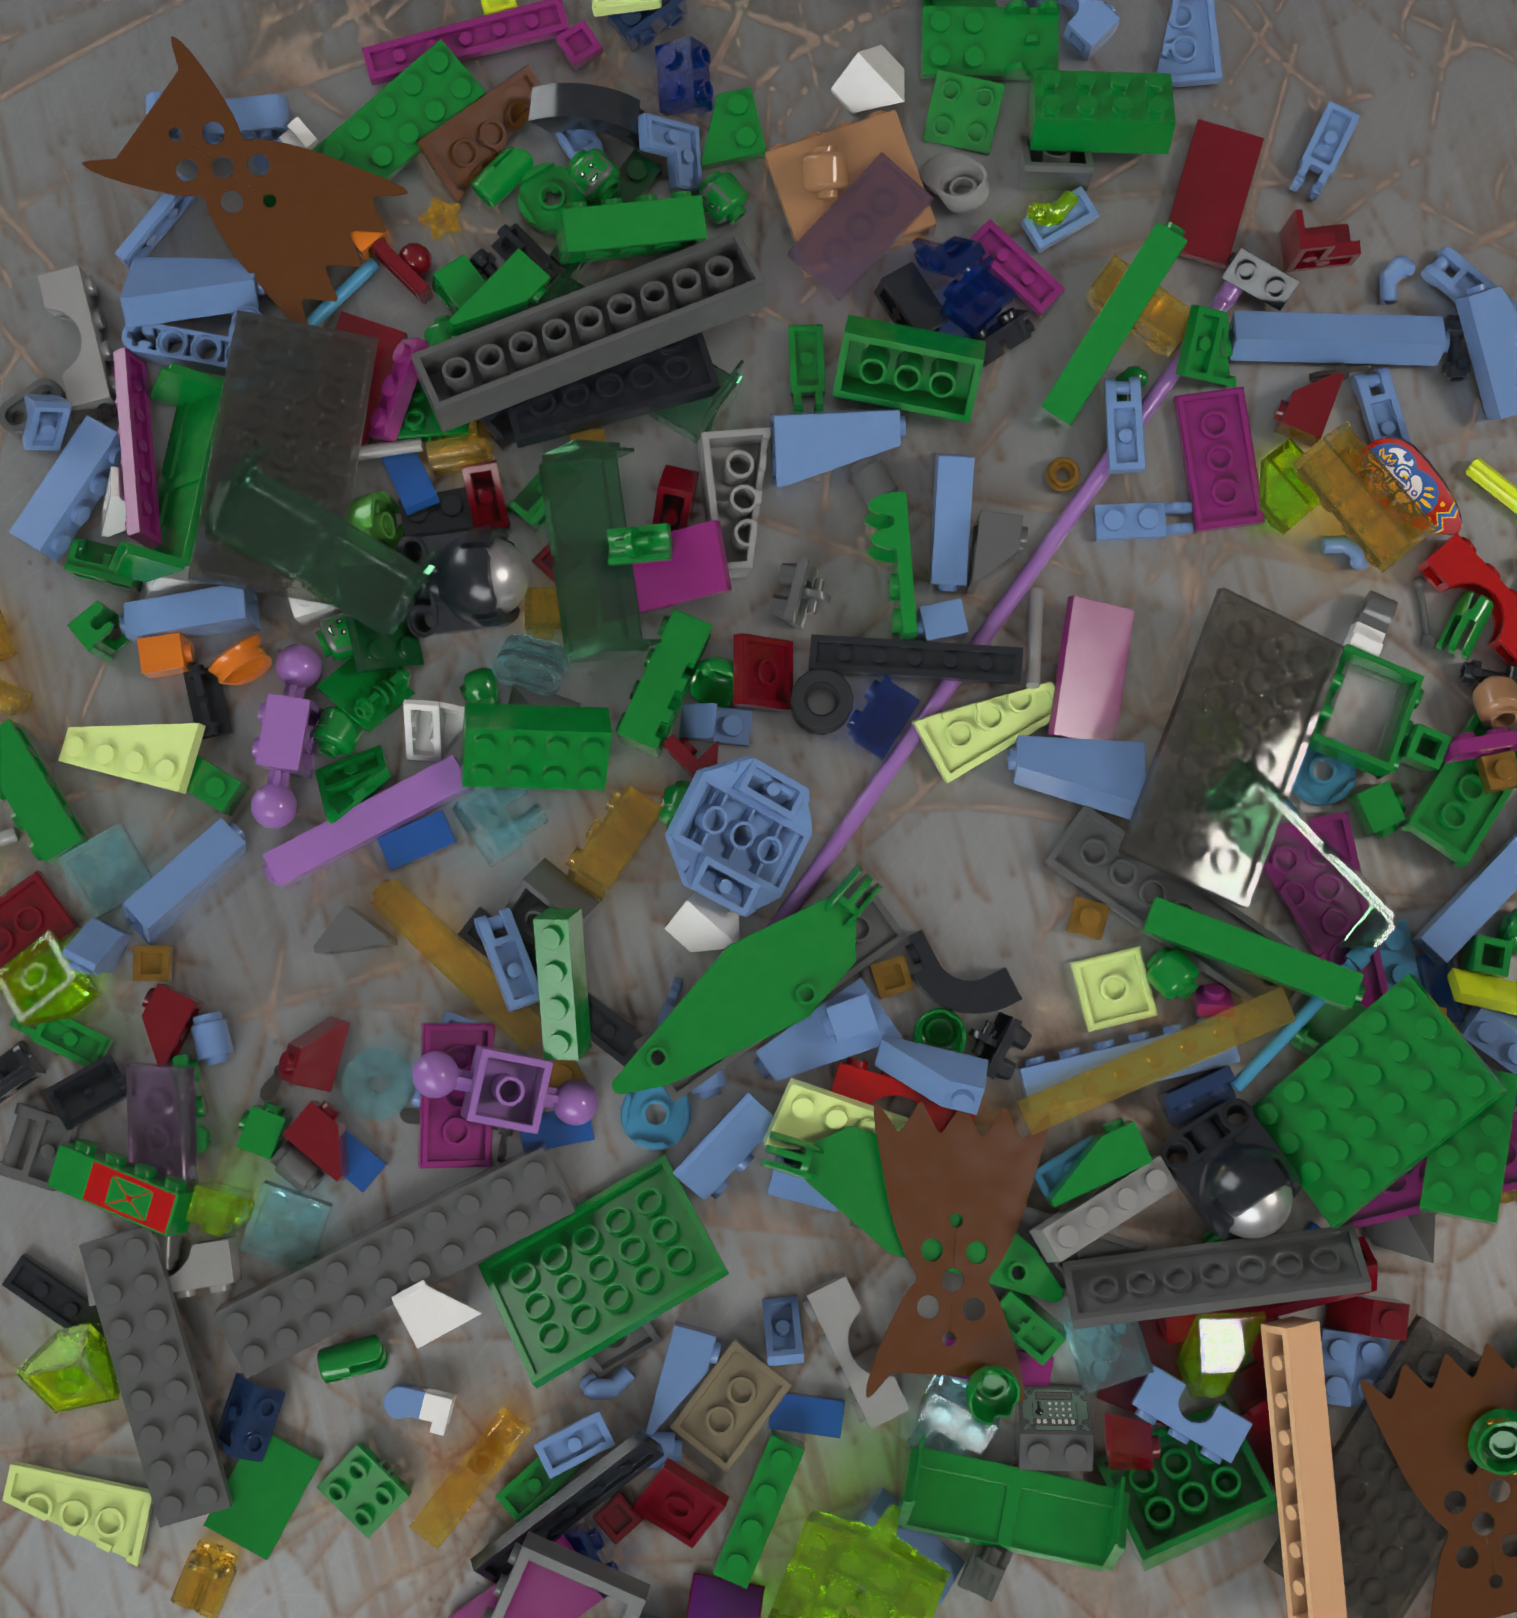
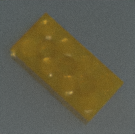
(1363, 496)

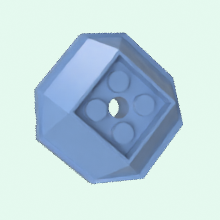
(770, 839)

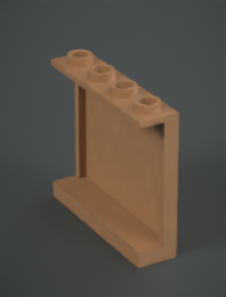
(861, 145)

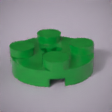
(533, 192)

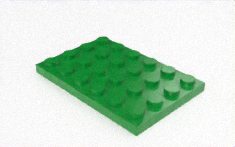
(1376, 1100)
(602, 1271)

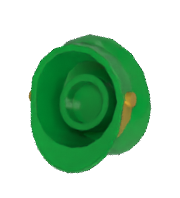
(1494, 1442)

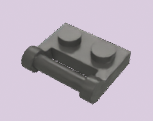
(43, 1149)

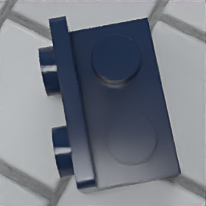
(642, 27)
(1197, 1095)
(248, 1419)

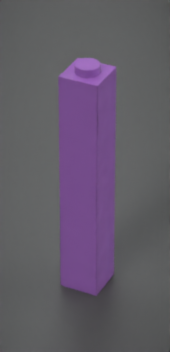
(365, 823)

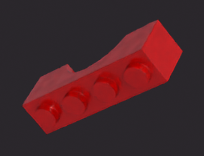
(1459, 567)
(866, 1086)

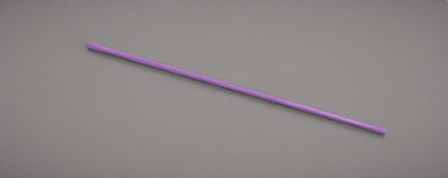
(1223, 300)

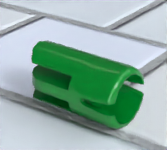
(502, 175)
(1468, 615)
(352, 1359)

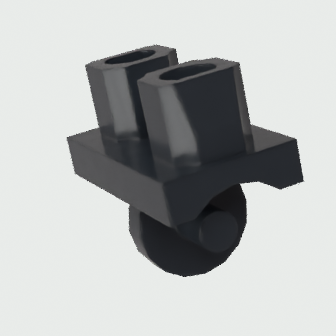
(995, 1042)

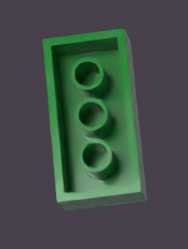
(1101, 111)
(629, 228)
(909, 368)
(535, 746)
(1469, 1168)

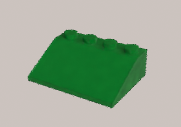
(1189, 1497)

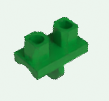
(639, 544)

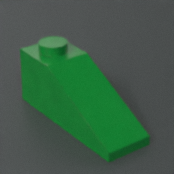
(505, 293)
(216, 787)
(1105, 1158)

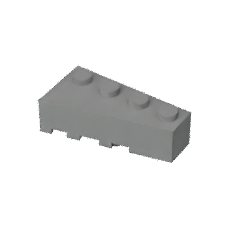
(732, 484)

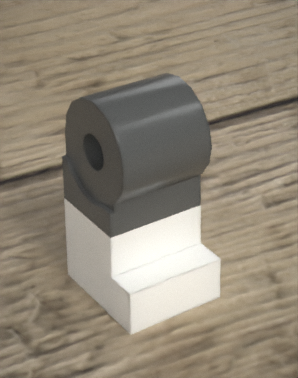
(1371, 623)

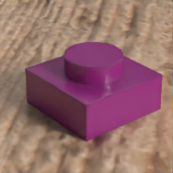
(579, 44)
(1211, 999)

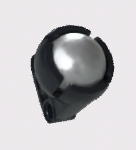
(474, 580)
(1233, 1173)

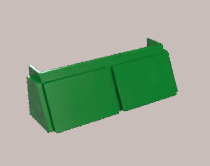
(182, 473)
(1014, 1508)

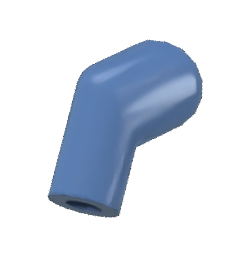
(1389, 277)
(1345, 545)
(605, 1389)

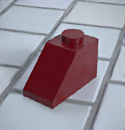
(1308, 410)
(675, 497)
(168, 1020)
(315, 1055)
(321, 1138)
(1369, 1316)
(1130, 1443)

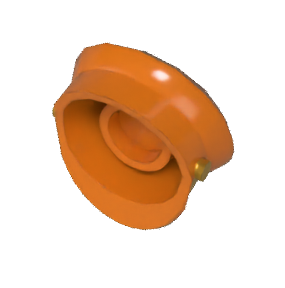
(241, 662)

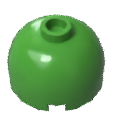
(375, 516)

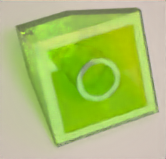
(1282, 494)
(43, 985)
(1217, 1351)
(72, 1370)

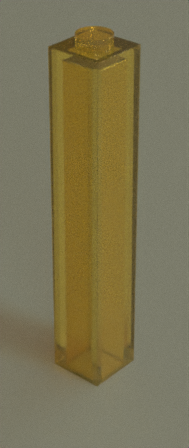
(455, 960)

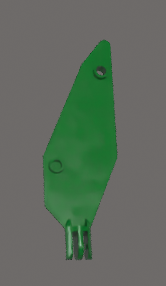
(755, 989)
(851, 1177)

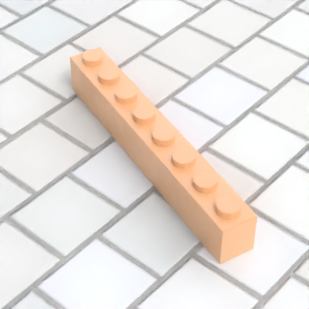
(1303, 1468)

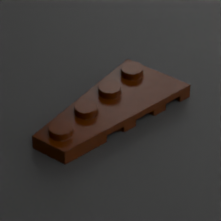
(479, 132)

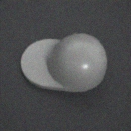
(957, 181)

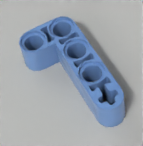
(257, 117)
(193, 346)

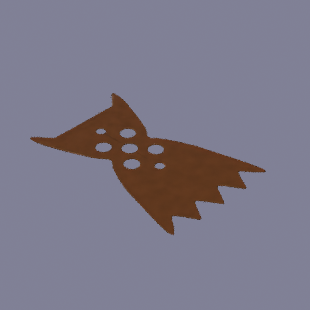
(314, 194)
(926, 1183)
(1429, 1442)

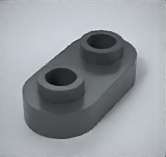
(16, 405)

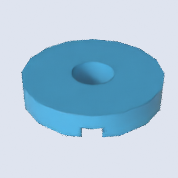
(1327, 791)
(655, 1135)

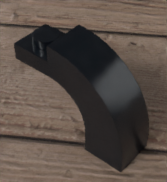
(586, 107)
(958, 995)

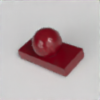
(408, 266)

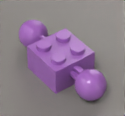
(286, 736)
(505, 1088)

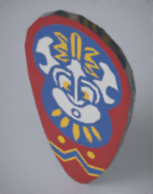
(1420, 481)

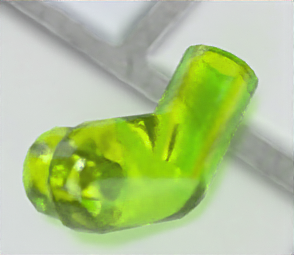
(1052, 213)

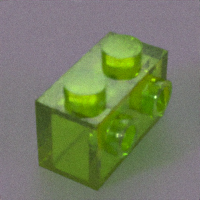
(220, 1207)

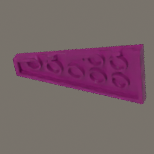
(1320, 897)

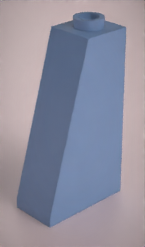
(185, 289)
(1491, 340)
(821, 441)
(950, 520)
(192, 614)
(1083, 771)
(184, 881)
(807, 1045)

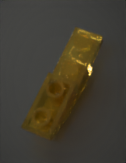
(470, 1477)

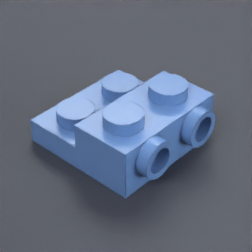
(1348, 1360)

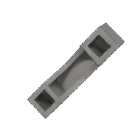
(69, 297)
(1095, 1216)
(209, 1265)
(836, 1308)

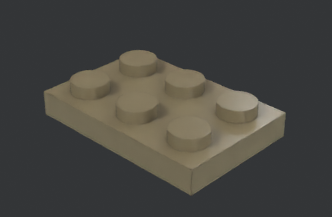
(731, 1405)

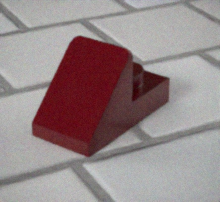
(486, 494)
(684, 753)

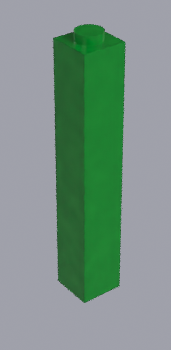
(1115, 321)
(1254, 954)

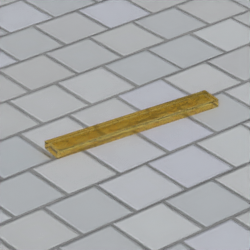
(1156, 1060)

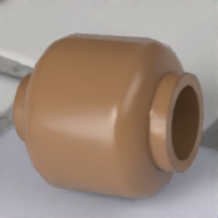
(825, 172)
(1496, 701)

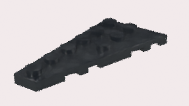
(627, 390)

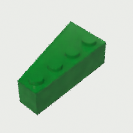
(664, 683)

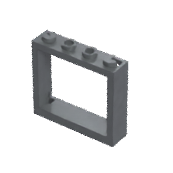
(573, 1566)

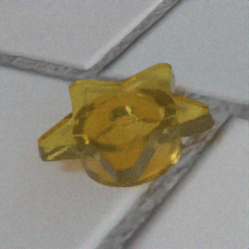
(437, 210)

